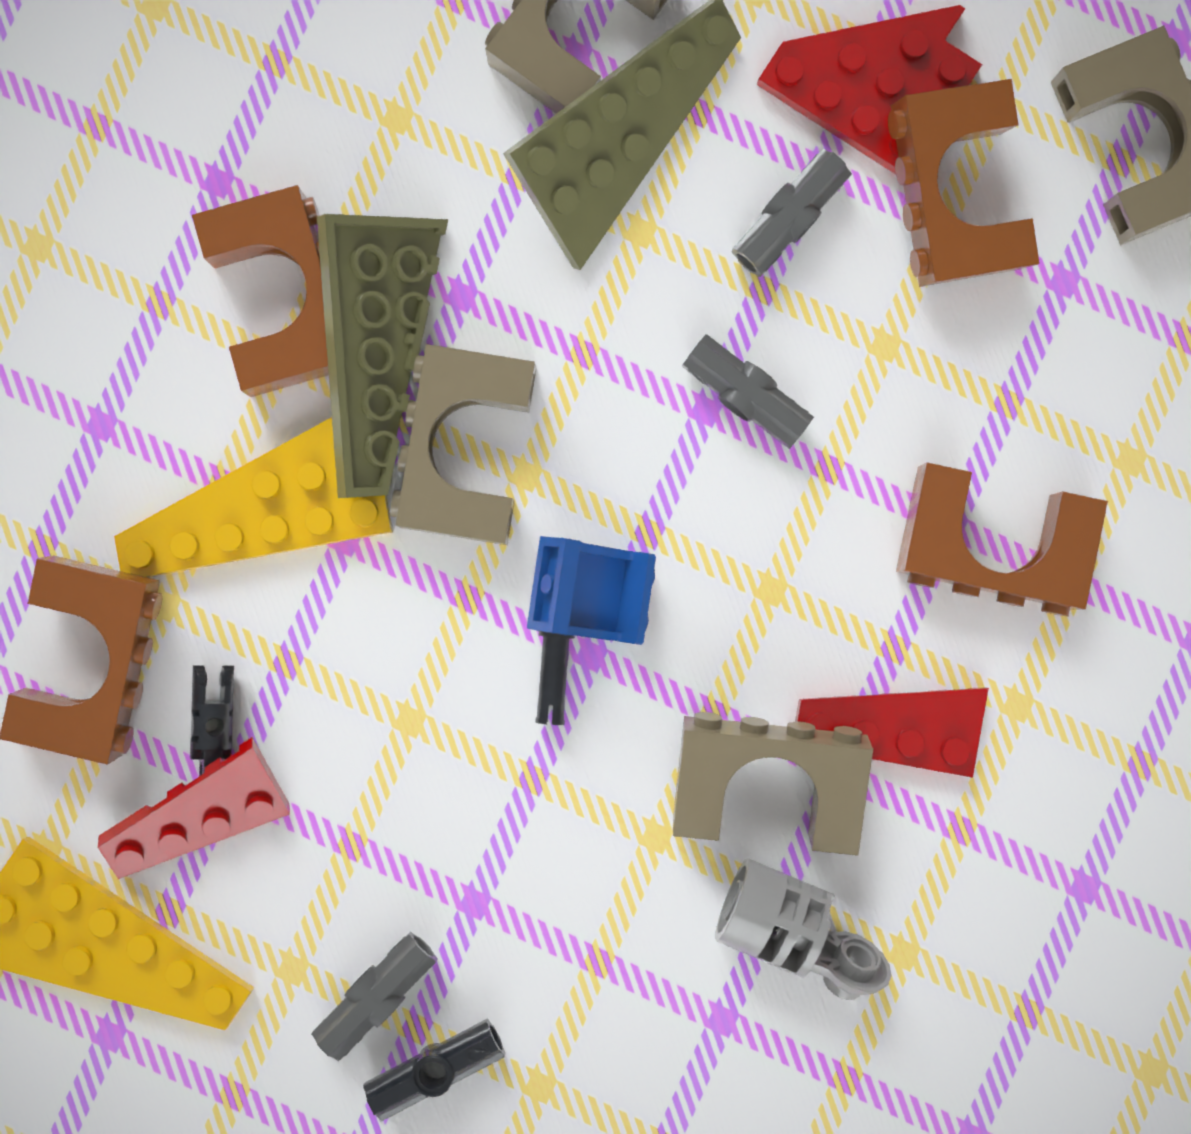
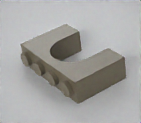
(535, 62)
(1150, 75)
(447, 383)
(718, 748)

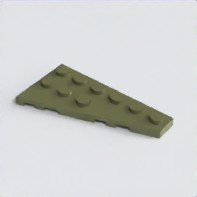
(604, 143)
(375, 320)

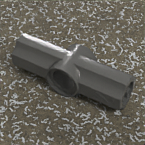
(791, 212)
(747, 391)
(374, 996)

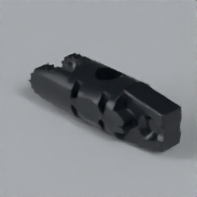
(217, 743)

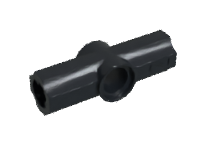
(410, 1084)

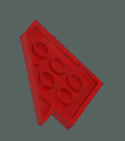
(856, 74)

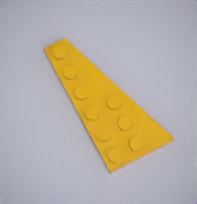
(259, 510)
(88, 939)

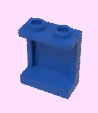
(591, 590)

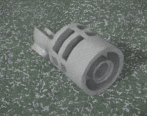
(789, 928)

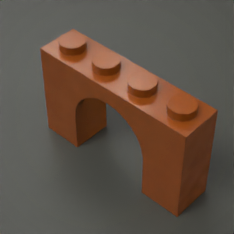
(280, 226)
(942, 243)
(1055, 575)
(122, 612)

